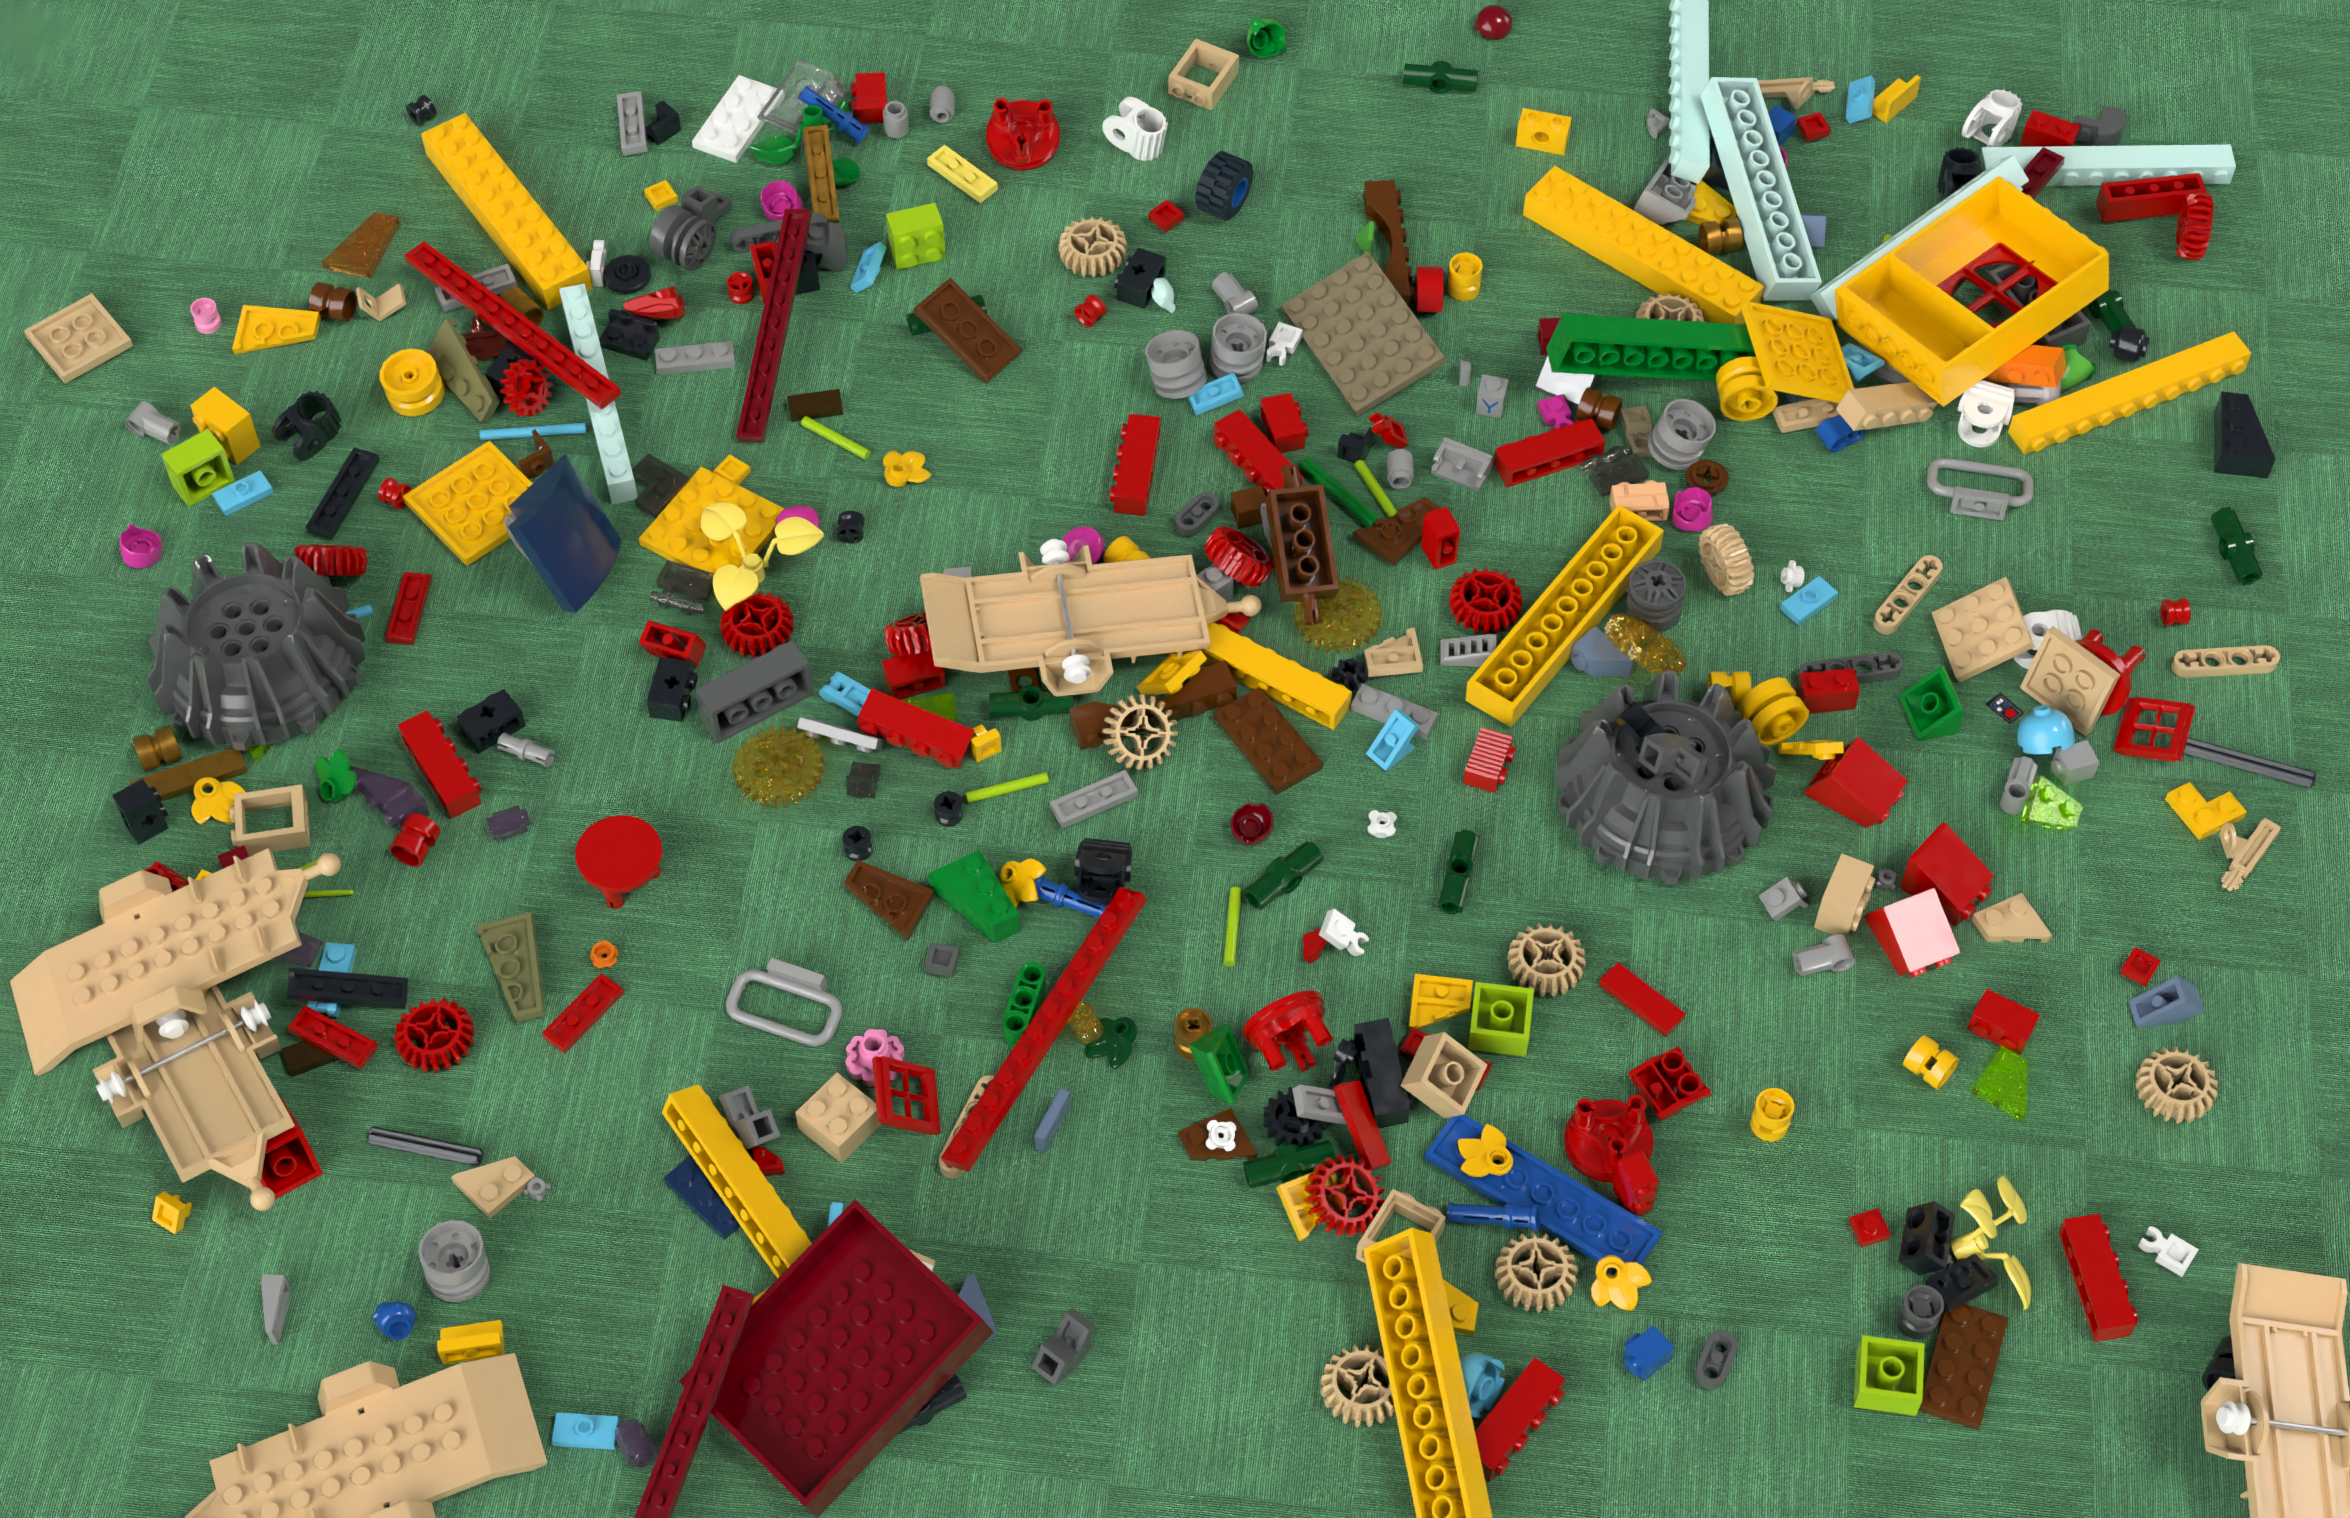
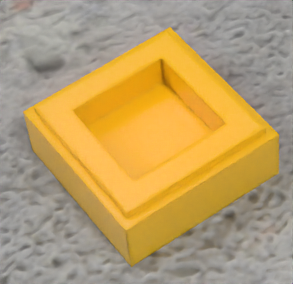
(661, 195)
(733, 469)

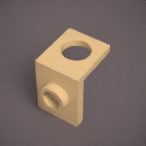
(384, 304)

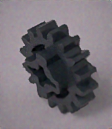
(1290, 1129)

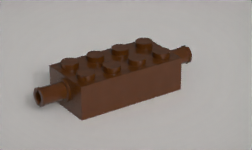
(1302, 544)

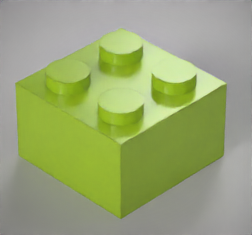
(916, 236)
(198, 467)
(1501, 1019)
(1889, 1375)

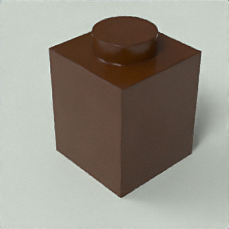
(1246, 506)

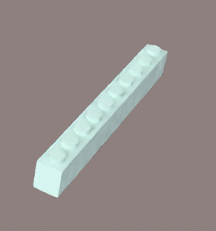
(1688, 80)
(2122, 163)
(2006, 168)
(605, 420)

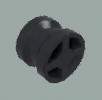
(421, 110)
(850, 527)
(945, 815)
(863, 848)

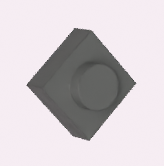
(942, 959)

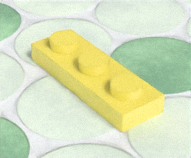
(962, 173)

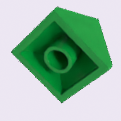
(1933, 706)
(1221, 1063)

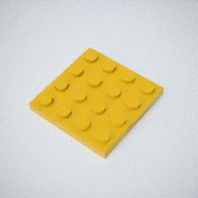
(1797, 352)
(469, 501)
(678, 531)

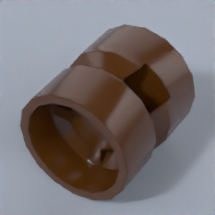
(332, 302)
(1599, 408)

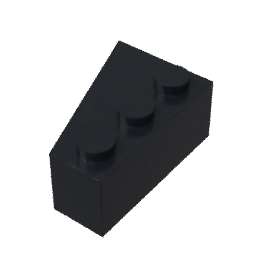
(2240, 439)
(1381, 1073)

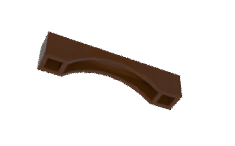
(1381, 206)
(1205, 691)

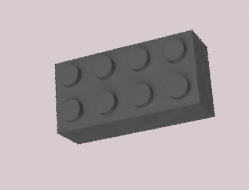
(2072, 330)
(754, 691)

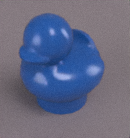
(395, 1319)

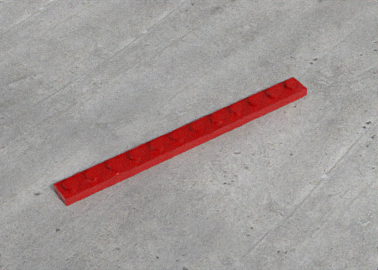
(513, 325)
(1043, 1030)

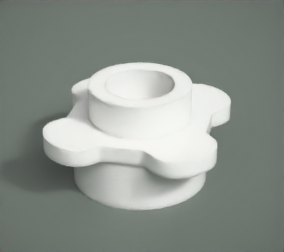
(1792, 576)
(1382, 830)
(1226, 1129)

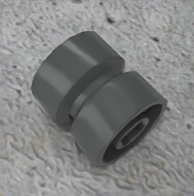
(1920, 1312)

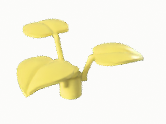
(737, 584)
(1976, 1241)

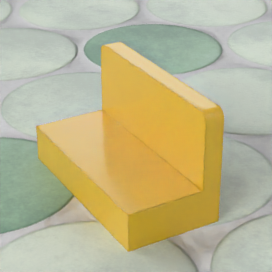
(1895, 98)
(471, 1342)

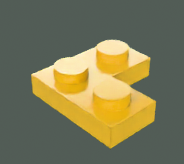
(2201, 816)

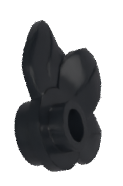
(1343, 1055)

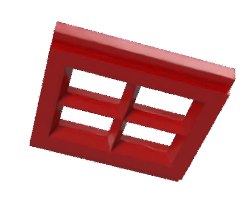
(2179, 733)
(884, 1093)

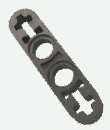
(747, 233)
(1873, 661)

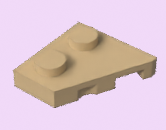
(1394, 656)
(2011, 921)
(494, 1184)

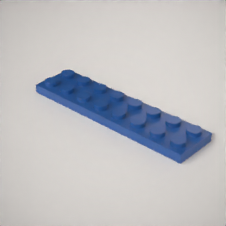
(1567, 1207)

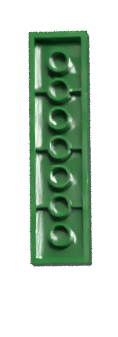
(1645, 347)

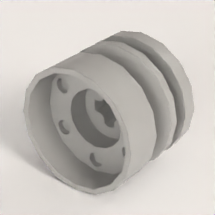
(1237, 346)
(1176, 364)
(1681, 434)
(454, 1261)

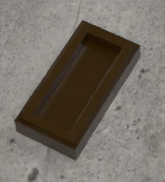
(815, 405)
(305, 1057)

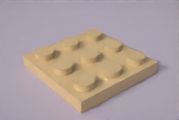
(78, 338)
(1983, 629)
(2070, 680)

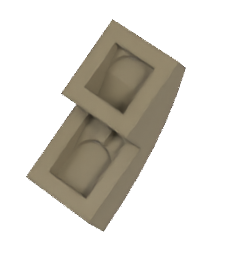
(1637, 428)

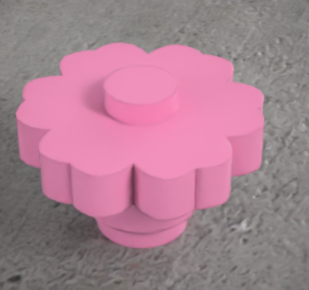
(863, 1049)

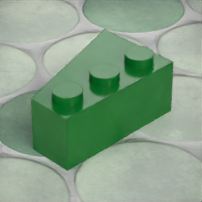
(978, 895)

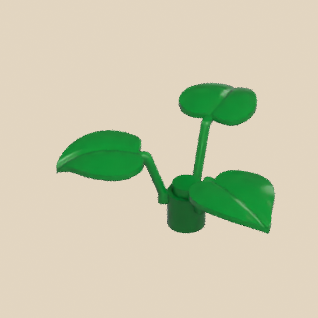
(780, 148)

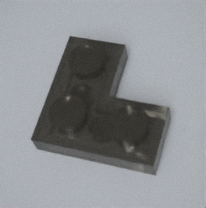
(662, 484)

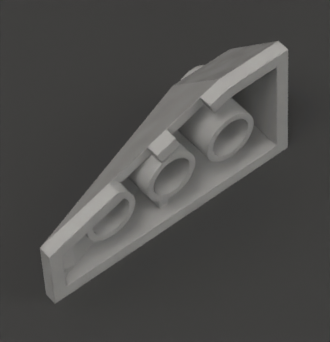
(1666, 197)

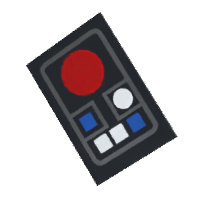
(2004, 708)

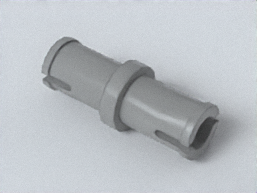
(526, 749)

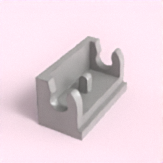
(1462, 464)

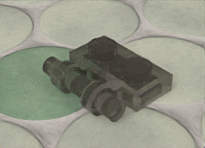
(1623, 468)
(683, 580)

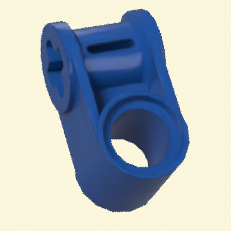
(1837, 433)

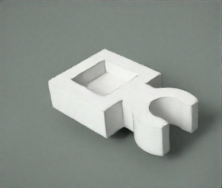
(597, 263)
(1283, 340)
(1339, 932)
(2172, 1253)

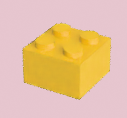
(227, 423)

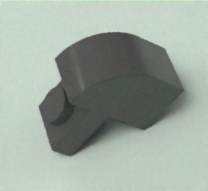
(2102, 132)
(705, 203)
(830, 246)
(1673, 753)
(745, 1119)
(1065, 1350)

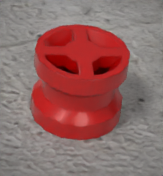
(740, 288)
(1090, 310)
(393, 492)
(2175, 611)

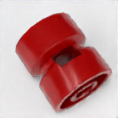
(414, 841)

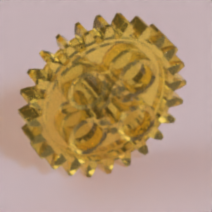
(1350, 608)
(1632, 635)
(778, 766)

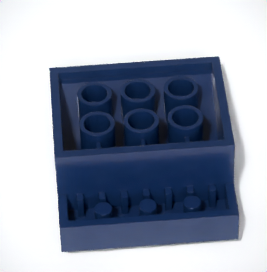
(565, 534)

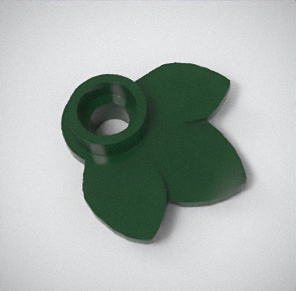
(1113, 1044)

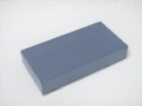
(1052, 1120)

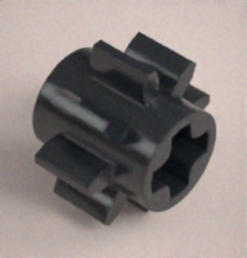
(1349, 674)

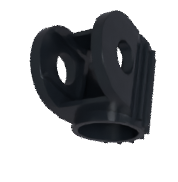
(1957, 166)
(312, 432)
(1102, 865)

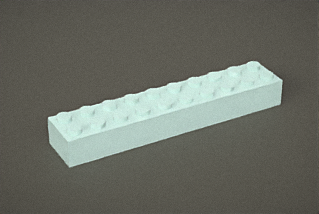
(1760, 189)

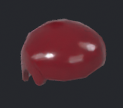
(1493, 22)
(1252, 823)

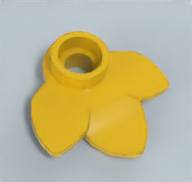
(904, 468)
(216, 803)
(1021, 883)
(1482, 1152)
(1622, 1285)

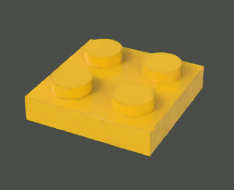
(1171, 673)

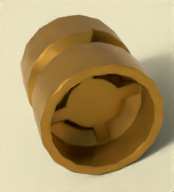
(1725, 236)
(523, 304)
(157, 748)
(1189, 1027)

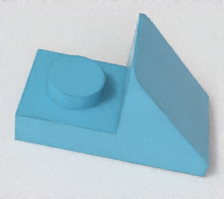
(1860, 363)
(1393, 740)

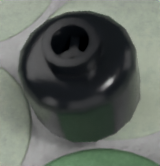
(2129, 343)

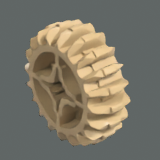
(1092, 247)
(1670, 308)
(1726, 559)
(1142, 720)
(1544, 950)
(2188, 1098)
(1512, 1276)
(1341, 1372)

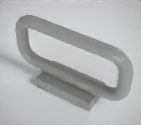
(1979, 502)
(794, 980)

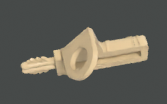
(1795, 89)
(2245, 852)

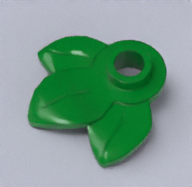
(335, 776)

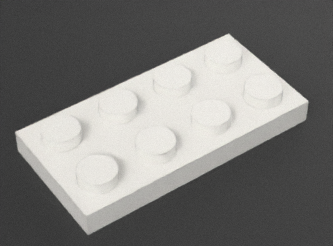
(734, 120)

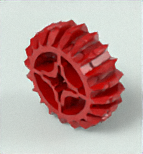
(2194, 225)
(1239, 556)
(333, 559)
(1484, 608)
(760, 635)
(908, 635)
(440, 1042)
(1351, 1174)

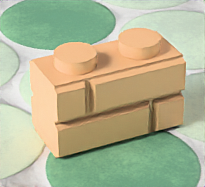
(1645, 499)

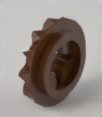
(1717, 473)

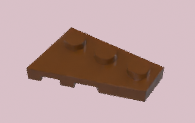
(1397, 534)
(890, 896)

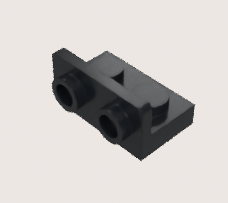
(630, 335)
(1963, 1281)

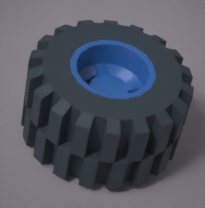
(1224, 185)

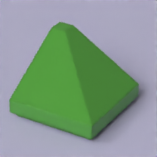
(1365, 237)

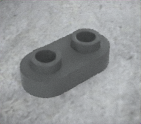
(1194, 514)
(1715, 1361)

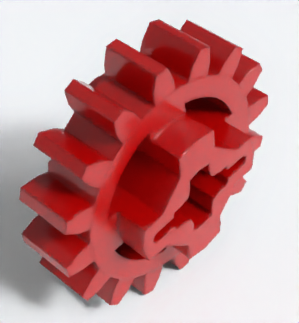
(526, 385)

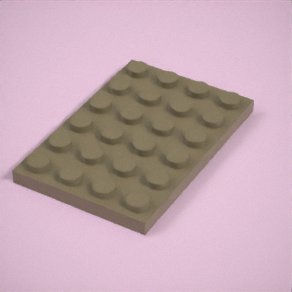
(1363, 333)

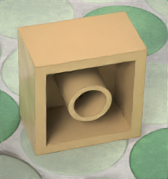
(1845, 896)
(1444, 1075)
(838, 1117)

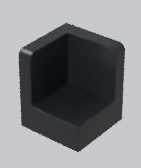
(666, 124)
(1355, 447)
(1638, 723)

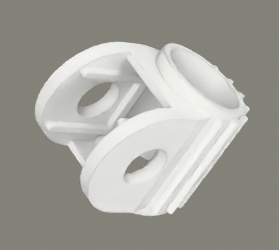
(1997, 108)
(1143, 136)
(1986, 407)
(2040, 622)

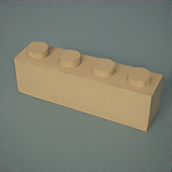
(1885, 406)

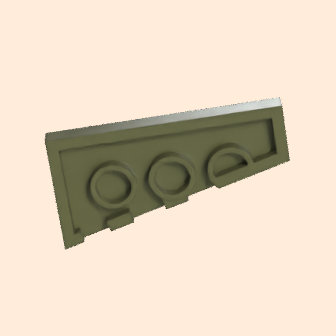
(461, 371)
(515, 959)

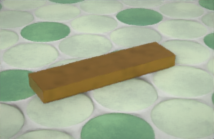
(821, 172)
(184, 777)

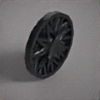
(627, 274)

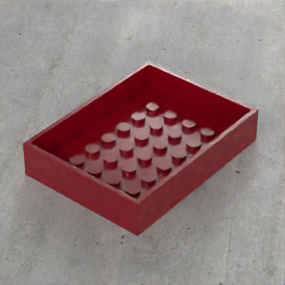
(842, 1357)

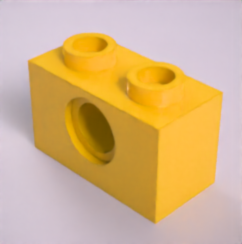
(1543, 131)

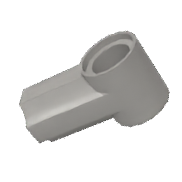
(1233, 295)
(2035, 394)
(147, 420)
(2018, 785)
(1830, 954)

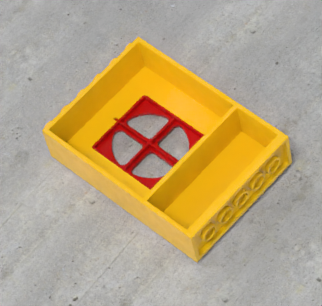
(1905, 302)

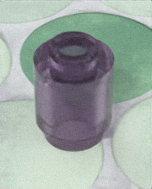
(508, 822)
(635, 1443)

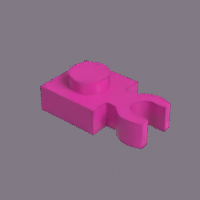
(1555, 411)

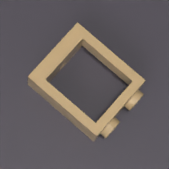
(1212, 58)
(278, 839)
(1407, 1206)

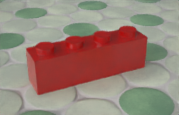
(2146, 197)
(1251, 451)
(1548, 452)
(1136, 464)
(915, 729)
(439, 764)
(2097, 1277)
(1516, 1415)

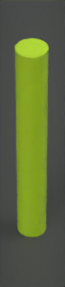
(835, 437)
(1375, 488)
(1007, 787)
(1232, 927)

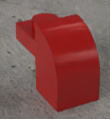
(1429, 288)

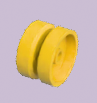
(412, 382)
(1743, 390)
(1773, 711)

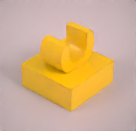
(985, 743)
(170, 1212)

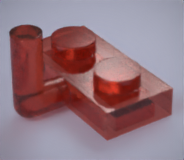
(483, 344)

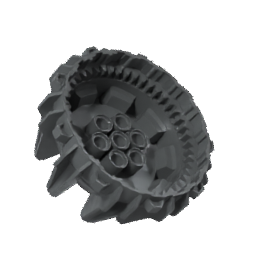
(254, 651)
(1642, 822)

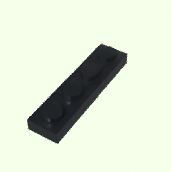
(342, 493)
(347, 988)

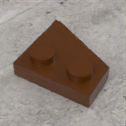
(1195, 1136)

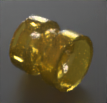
(1085, 1023)

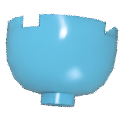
(2043, 730)
(1481, 1381)

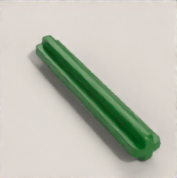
(1338, 492)

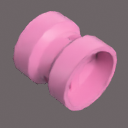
(205, 315)

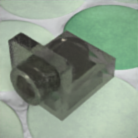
(863, 780)

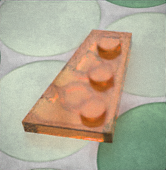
(364, 247)

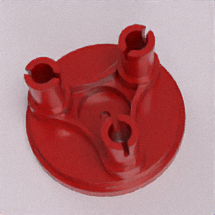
(1022, 133)
(2122, 664)
(619, 856)
(1286, 1023)
(1604, 1133)

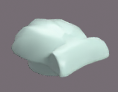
(1163, 294)

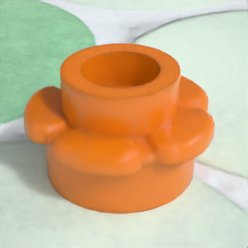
(604, 948)

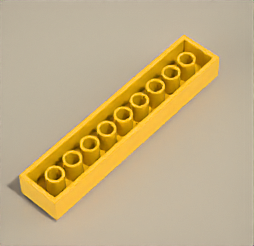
(505, 209)
(1639, 247)
(1562, 615)
(1426, 1377)

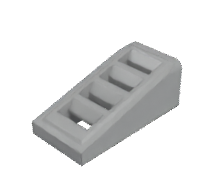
(1477, 643)
(275, 1303)

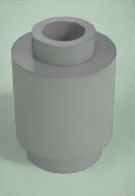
(942, 104)
(895, 119)
(1400, 468)

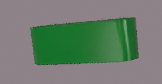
(1023, 992)

